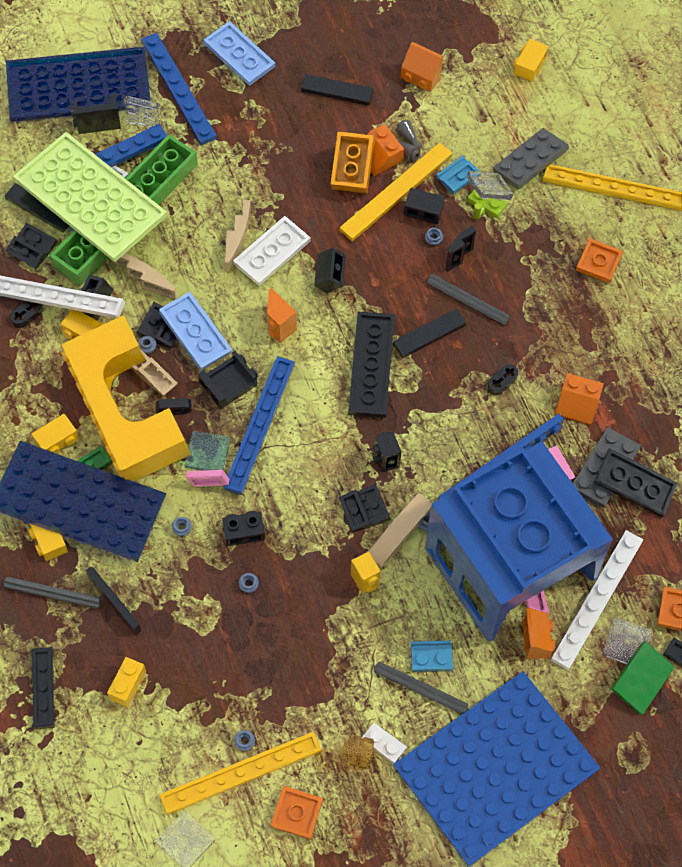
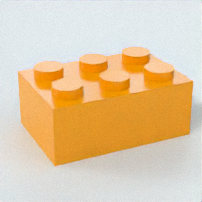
(352, 162)

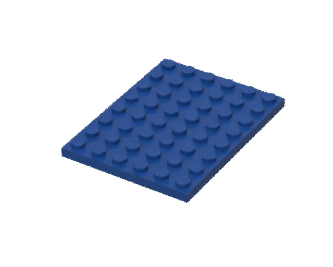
(496, 768)

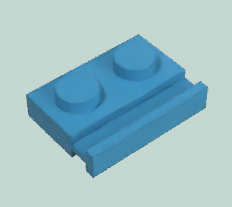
(455, 174)
(431, 656)

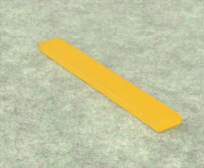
(613, 187)
(395, 192)
(240, 773)

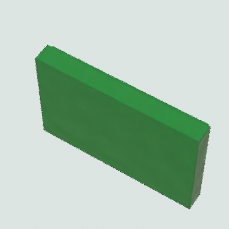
(642, 678)

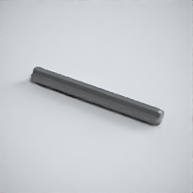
(468, 299)
(52, 592)
(421, 688)

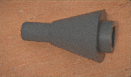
(406, 130)
(411, 151)

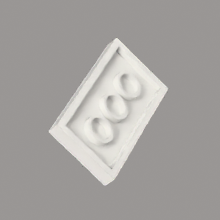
(271, 251)

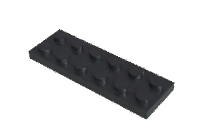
(371, 364)

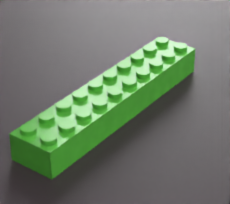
(155, 178)

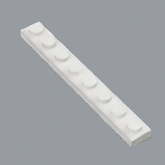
(61, 297)
(596, 600)

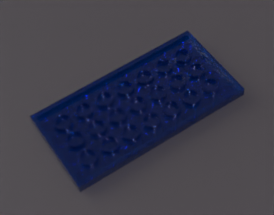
(50, 83)
(79, 501)

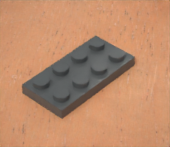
(531, 158)
(586, 477)

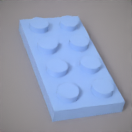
(239, 53)
(195, 331)

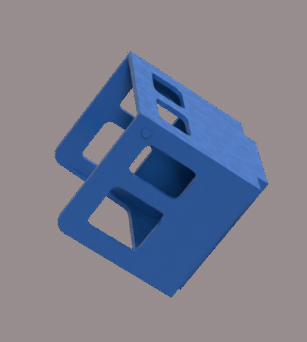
(514, 534)

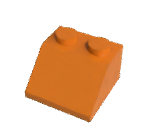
(422, 67)
(386, 150)
(280, 317)
(579, 399)
(537, 634)

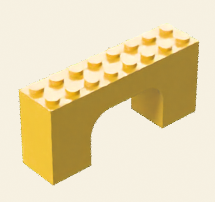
(133, 446)

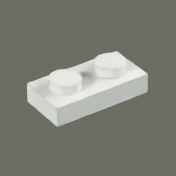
(385, 743)

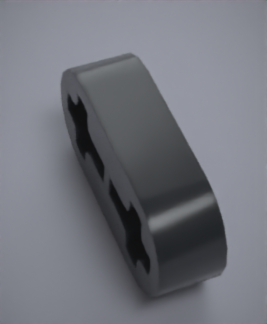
(26, 313)
(505, 382)
(176, 406)

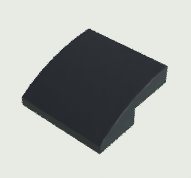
(31, 245)
(461, 245)
(156, 327)
(364, 508)

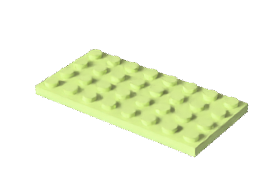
(90, 196)

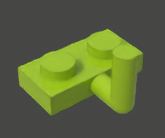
(491, 206)

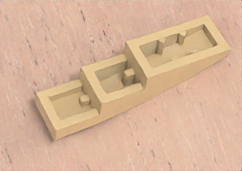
(236, 238)
(149, 278)
(154, 375)
(400, 530)

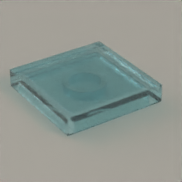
(207, 451)

